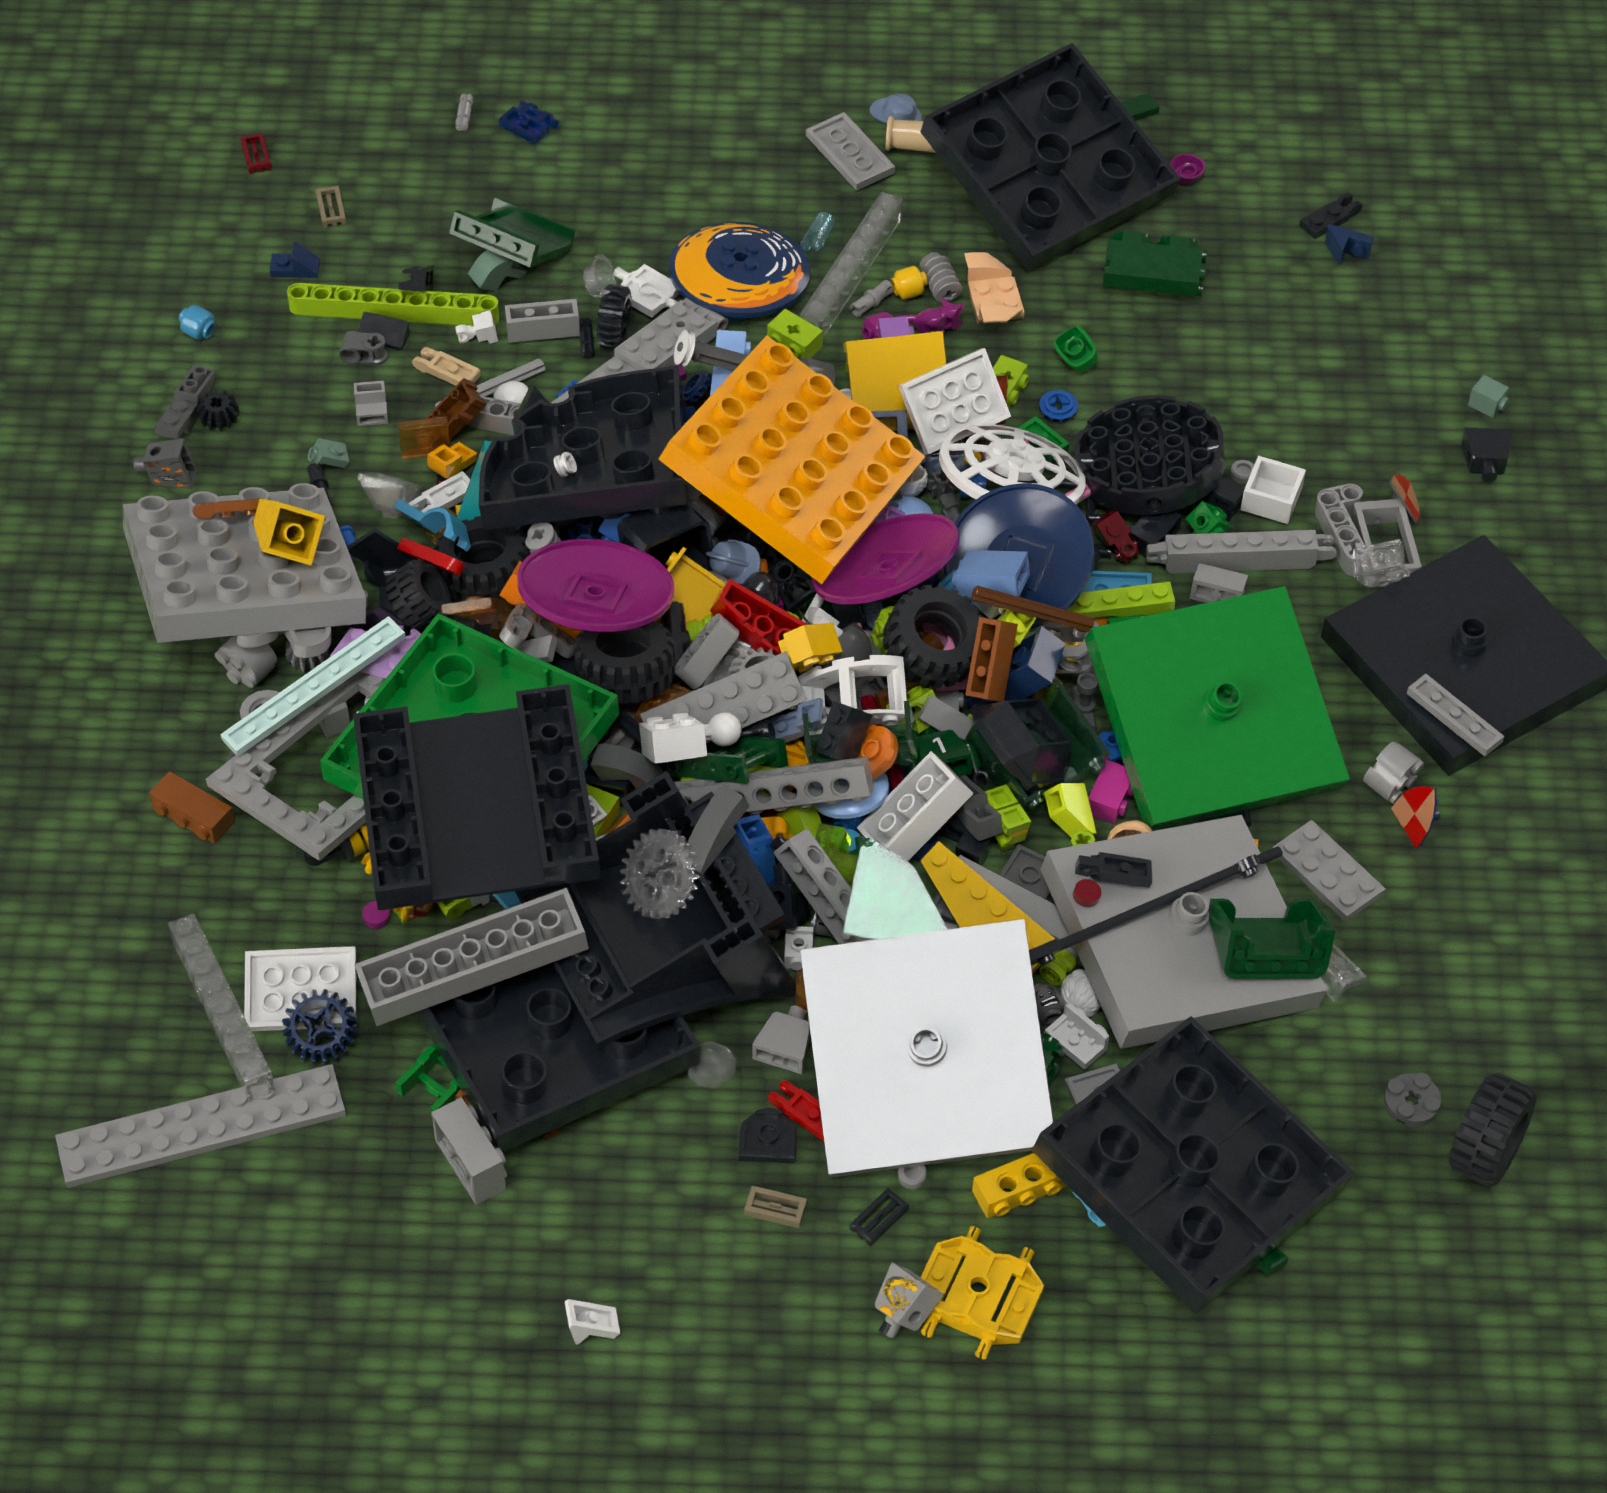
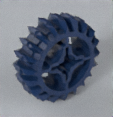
(309, 1020)

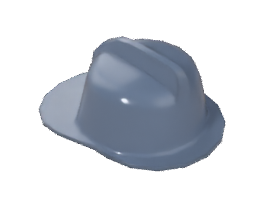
(898, 105)
(734, 560)

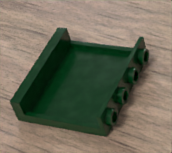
(514, 233)

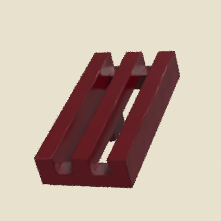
(258, 165)

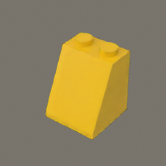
(287, 530)

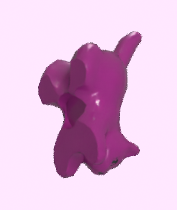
(937, 318)

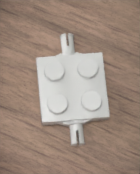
(648, 289)

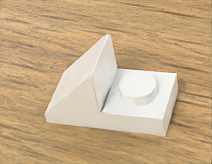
(591, 1319)

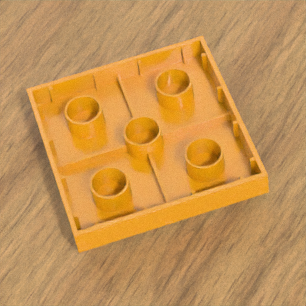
(792, 458)

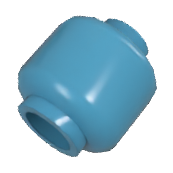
(197, 322)

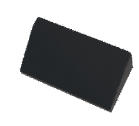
(394, 330)

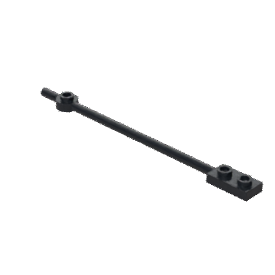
(1247, 867)

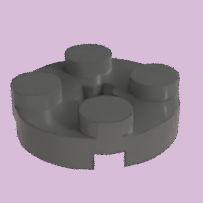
(1414, 1085)

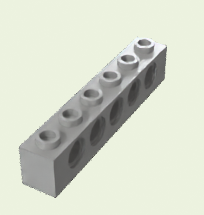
(818, 882)

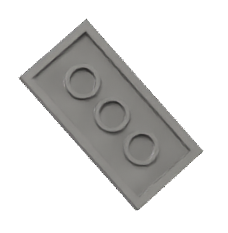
(850, 151)
(1329, 871)

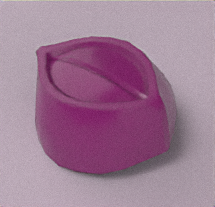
(1188, 168)

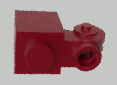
(1114, 531)

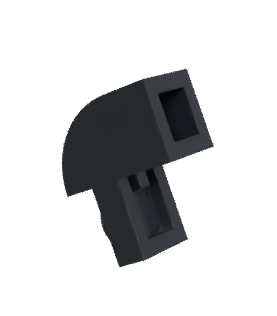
(967, 844)

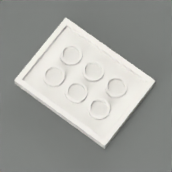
(953, 398)
(283, 975)

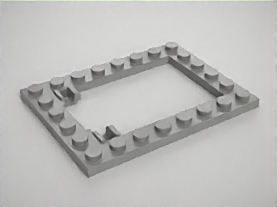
(309, 831)

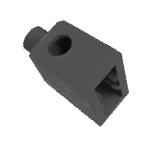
(168, 464)

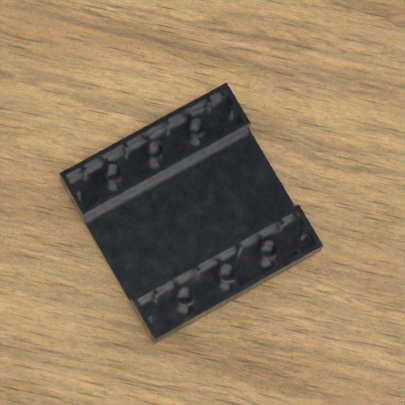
(475, 801)

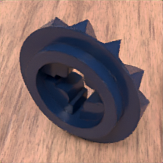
(696, 386)

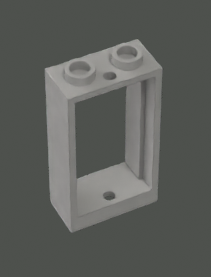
(1386, 512)

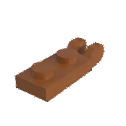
(225, 508)

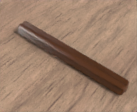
(1032, 608)

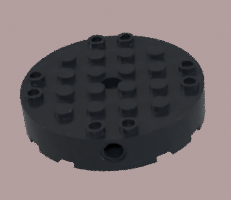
(1150, 455)

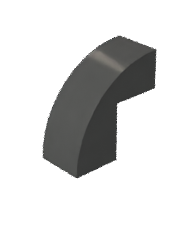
(621, 763)

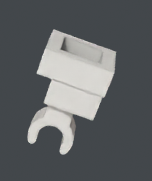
(483, 327)

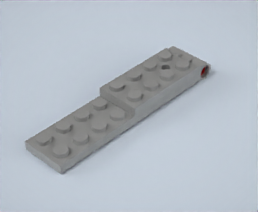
(656, 342)

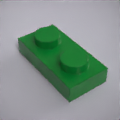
(1039, 428)

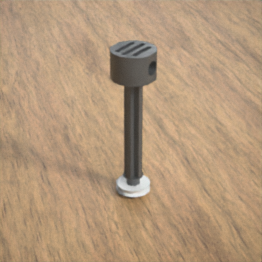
(688, 349)

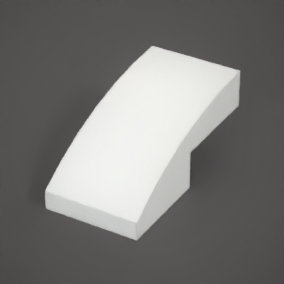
(818, 616)

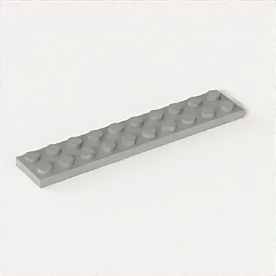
(198, 1126)

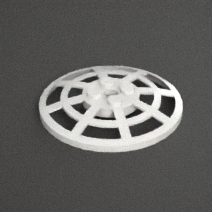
(1008, 458)

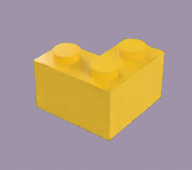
(811, 645)

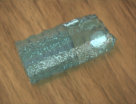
(818, 232)

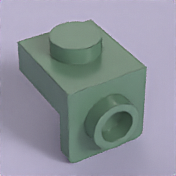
(328, 453)

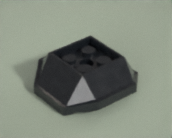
(1025, 740)

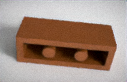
(991, 659)
(191, 807)

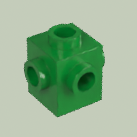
(1208, 519)

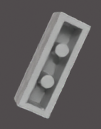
(542, 320)

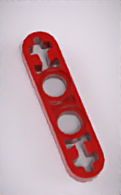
(431, 556)

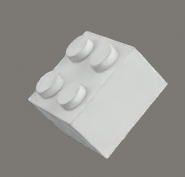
(1273, 489)

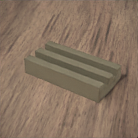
(332, 219)
(773, 1211)

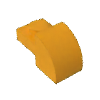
(451, 460)

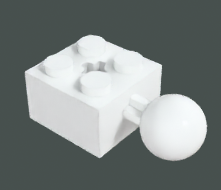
(685, 736)

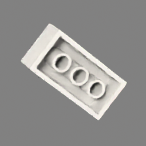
(916, 808)

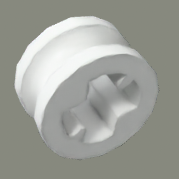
(565, 464)

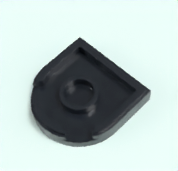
(767, 1137)

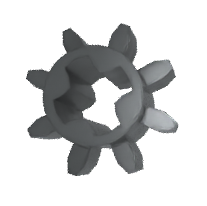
(940, 484)

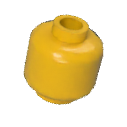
(909, 282)

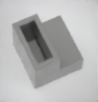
(370, 403)

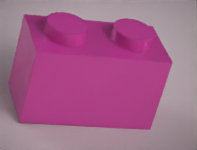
(1110, 793)

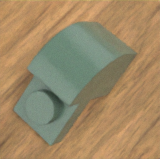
(492, 268)

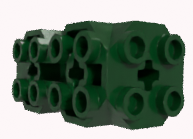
(1160, 267)

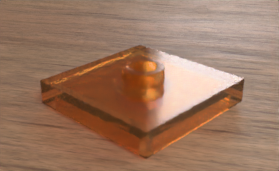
(422, 436)
(472, 606)

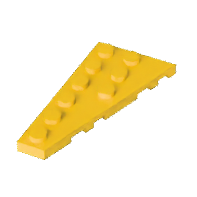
(973, 899)

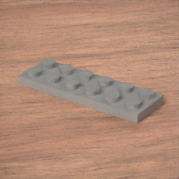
(745, 694)

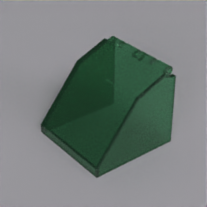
(888, 897)

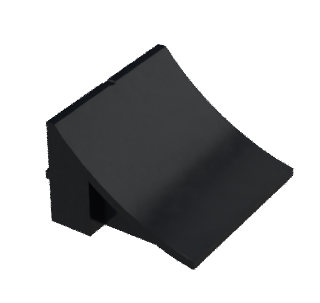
(673, 966)

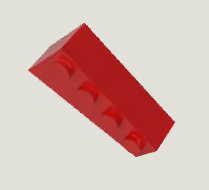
(757, 619)

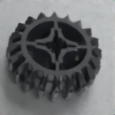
(614, 316)

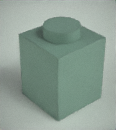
(1489, 396)

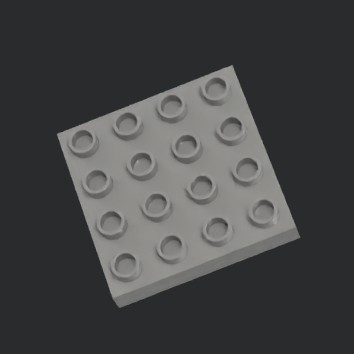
(217, 582)

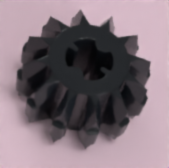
(218, 410)

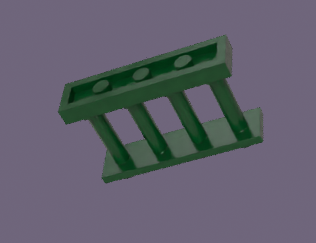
(732, 761)

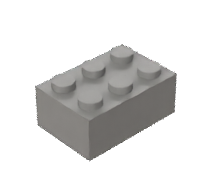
(469, 1150)

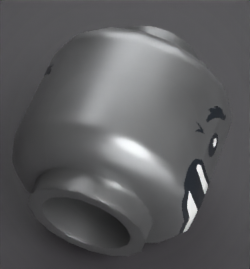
(1049, 1003)

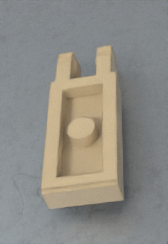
(445, 366)

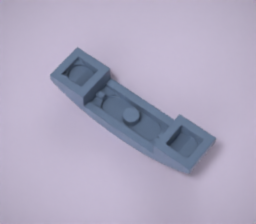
(790, 725)

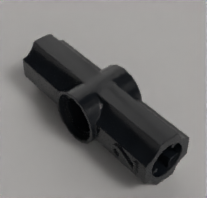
(674, 622)

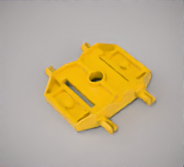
(974, 1310)

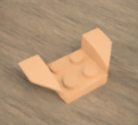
(992, 289)

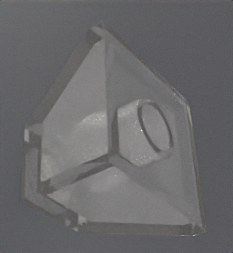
(386, 490)

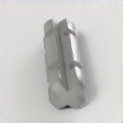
(464, 112)

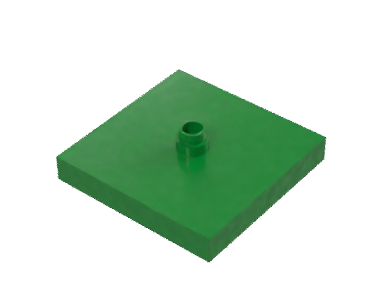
(466, 673)
(1216, 709)

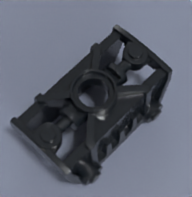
(800, 596)

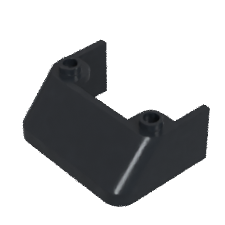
(380, 560)

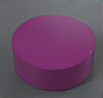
(374, 918)

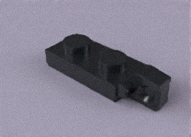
(1116, 869)

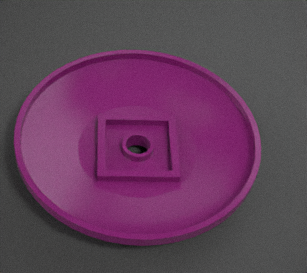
(891, 559)
(595, 585)

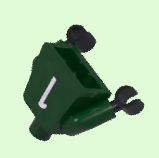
(953, 751)

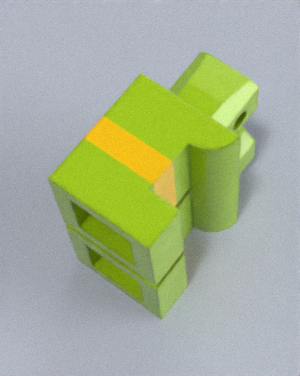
(1013, 817)

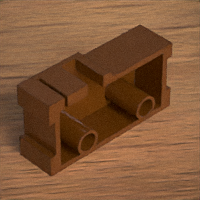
(459, 406)

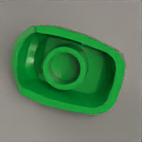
(1076, 349)

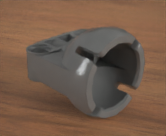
(858, 645)

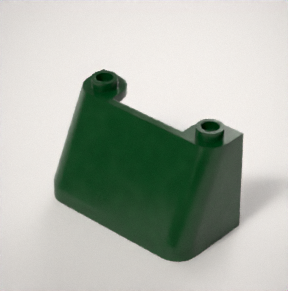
(1272, 947)

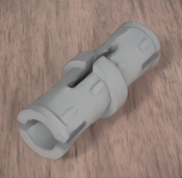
(871, 298)

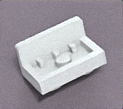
(1079, 1036)

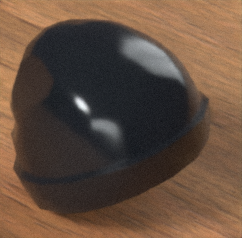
(764, 586)

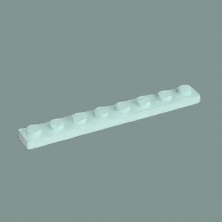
(313, 686)

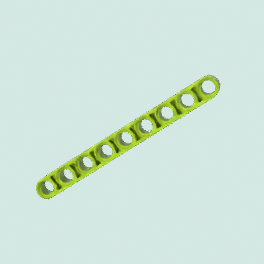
(394, 303)

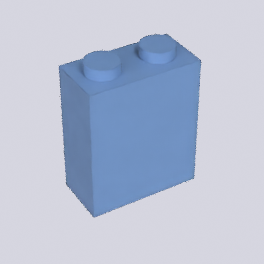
(993, 570)

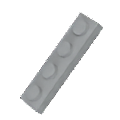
(1455, 715)

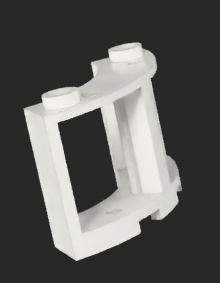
(846, 671)

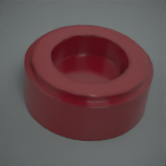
(1087, 893)

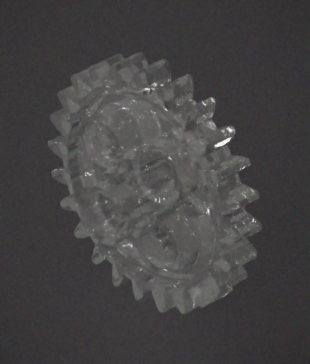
(652, 873)

